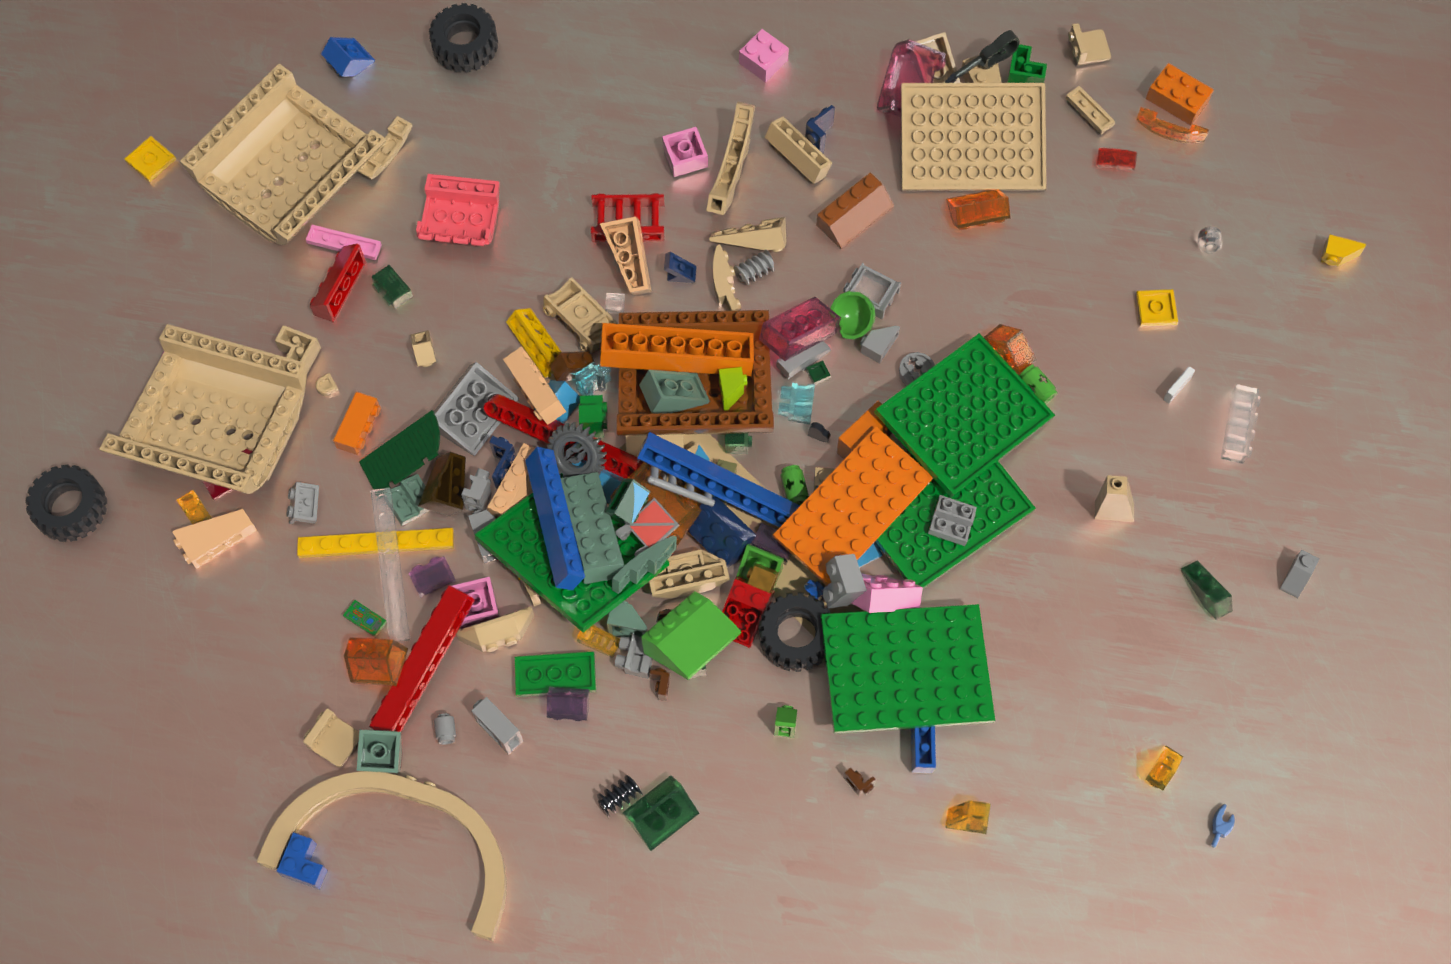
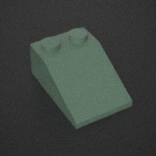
(672, 391)

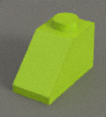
(731, 385)

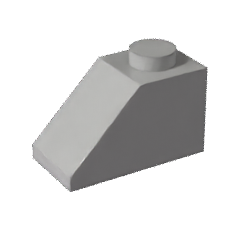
(879, 342)
(1299, 573)

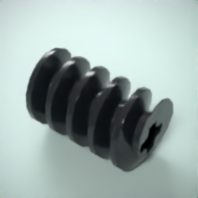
(618, 795)

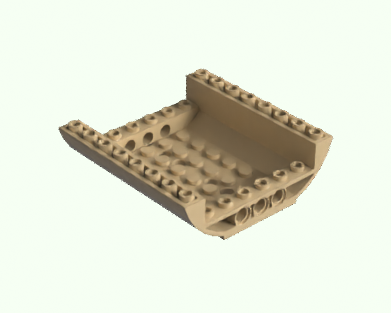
(263, 144)
(225, 389)

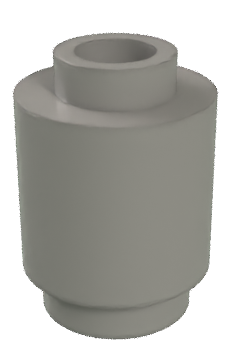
(445, 729)

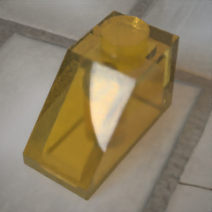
(1164, 768)

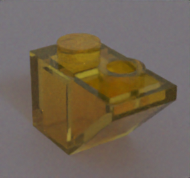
(969, 817)

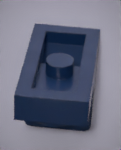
(679, 269)

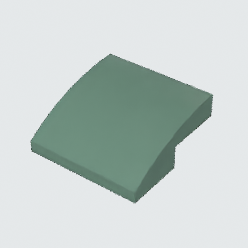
(407, 498)

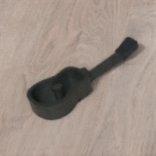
(996, 52)

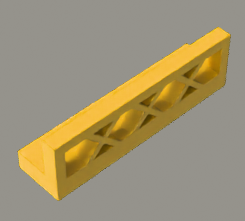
(532, 340)

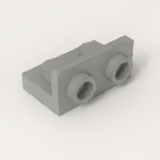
(303, 503)

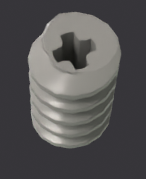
(754, 267)

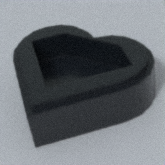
(818, 432)

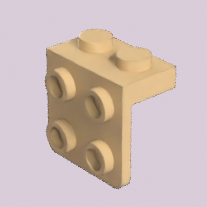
(1088, 46)
(332, 738)

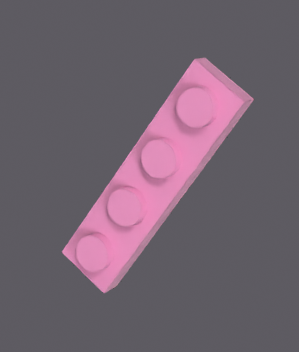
(336, 240)

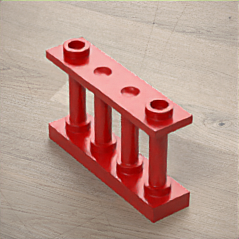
(649, 233)

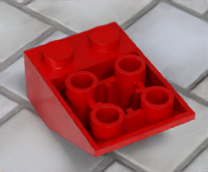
(745, 609)

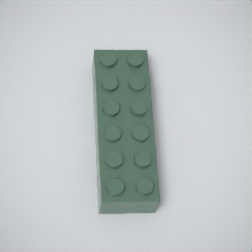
(592, 527)

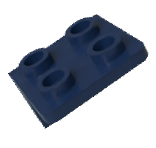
(818, 126)
(506, 453)

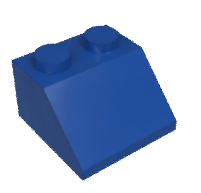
(346, 56)

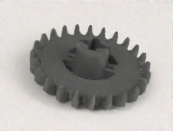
(583, 441)

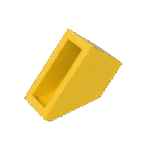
(1340, 250)

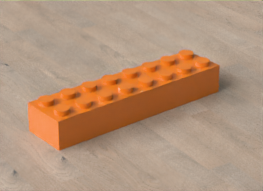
(675, 349)

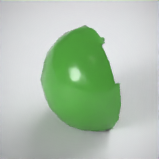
(856, 314)

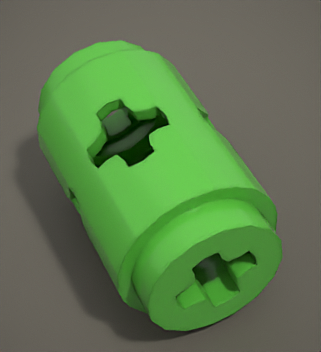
(1032, 377)
(794, 484)

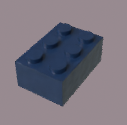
(721, 532)

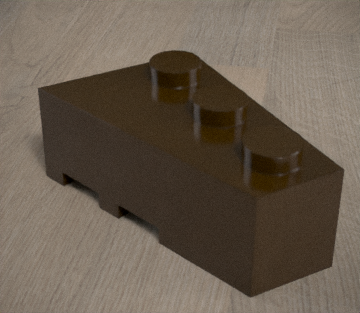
(445, 485)

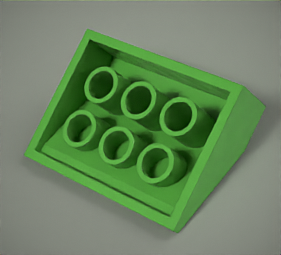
(689, 636)

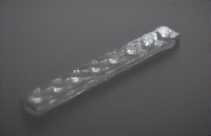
(390, 565)

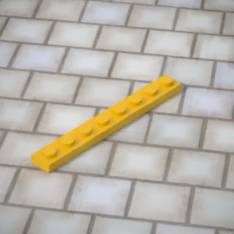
(367, 543)

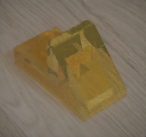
(193, 508)

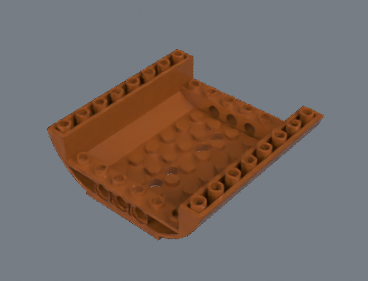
(747, 415)

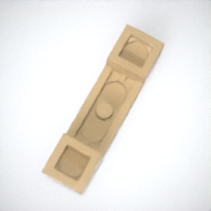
(396, 136)

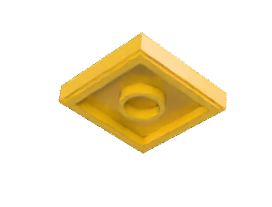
(150, 159)
(1156, 308)

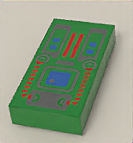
(365, 618)

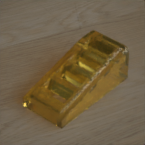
(596, 646)

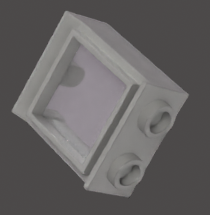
(875, 286)

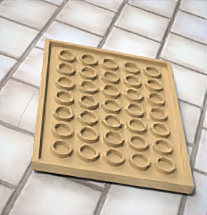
(973, 136)

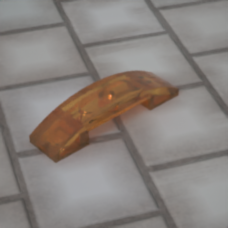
(1171, 131)

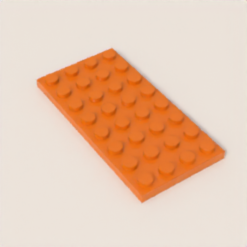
(853, 504)

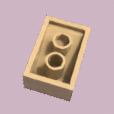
(941, 44)

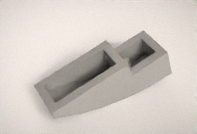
(804, 359)

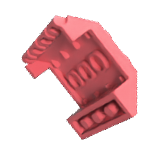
(459, 210)

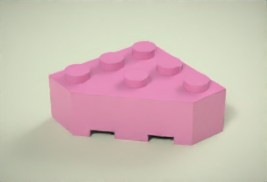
(888, 594)

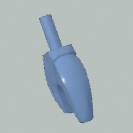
(1221, 828)

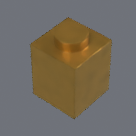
(762, 577)

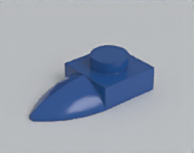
(815, 589)

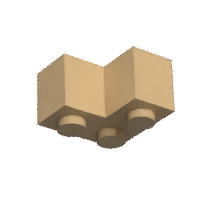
(298, 345)

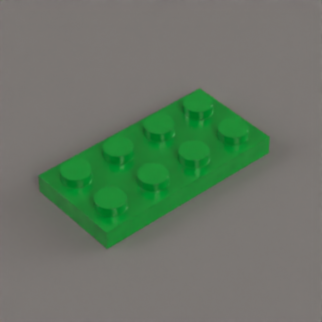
(566, 670)

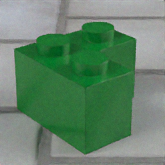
(1024, 70)
(593, 414)

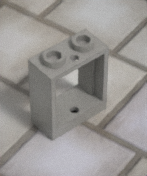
(497, 725)

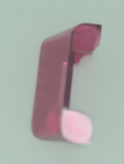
(908, 64)

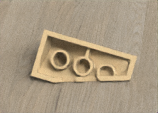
(768, 235)

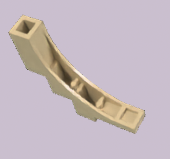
(737, 149)

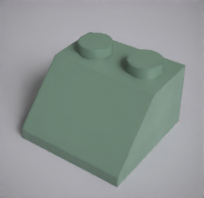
(625, 621)
(379, 751)

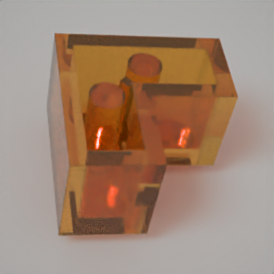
(1012, 346)

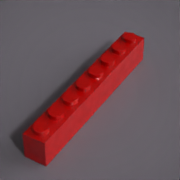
(423, 660)

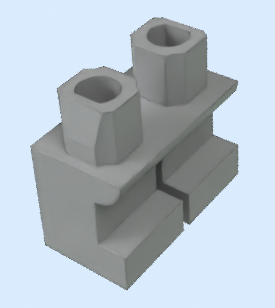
(479, 494)
(636, 662)

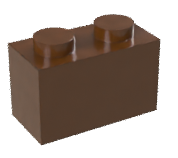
(569, 363)

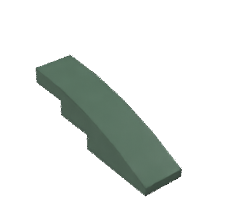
(647, 561)

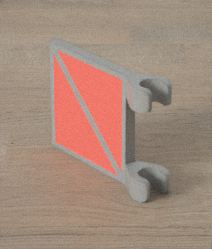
(651, 526)

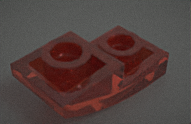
(1116, 158)

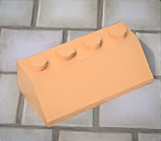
(514, 486)

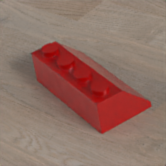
(338, 283)

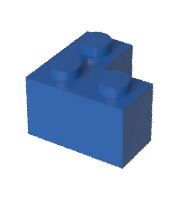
(297, 864)

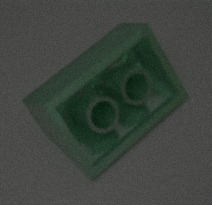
(661, 812)

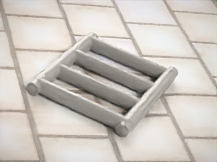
(671, 486)

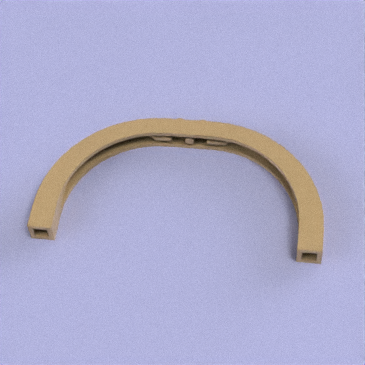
(337, 787)

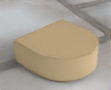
(326, 386)

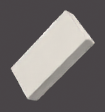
(1179, 384)

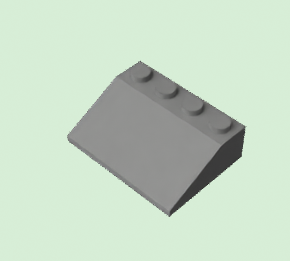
(462, 409)

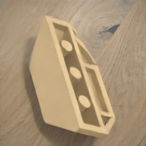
(689, 573)
(497, 631)

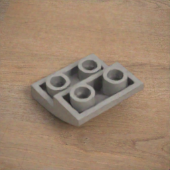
(952, 520)

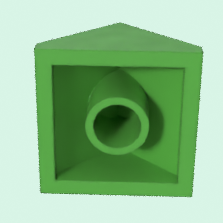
(758, 556)

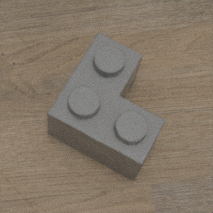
(845, 579)

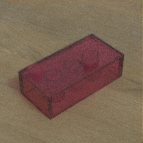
(799, 328)

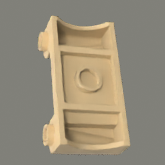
(579, 312)

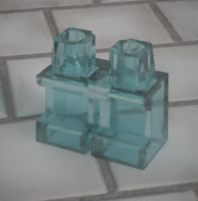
(592, 379)
(800, 402)

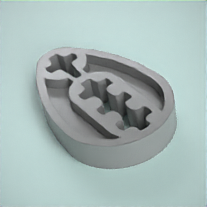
(922, 362)

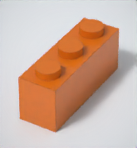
(357, 423)

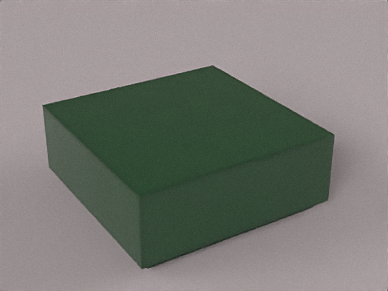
(818, 372)

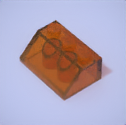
(979, 209)
(374, 661)

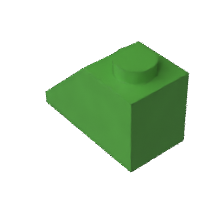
(785, 721)

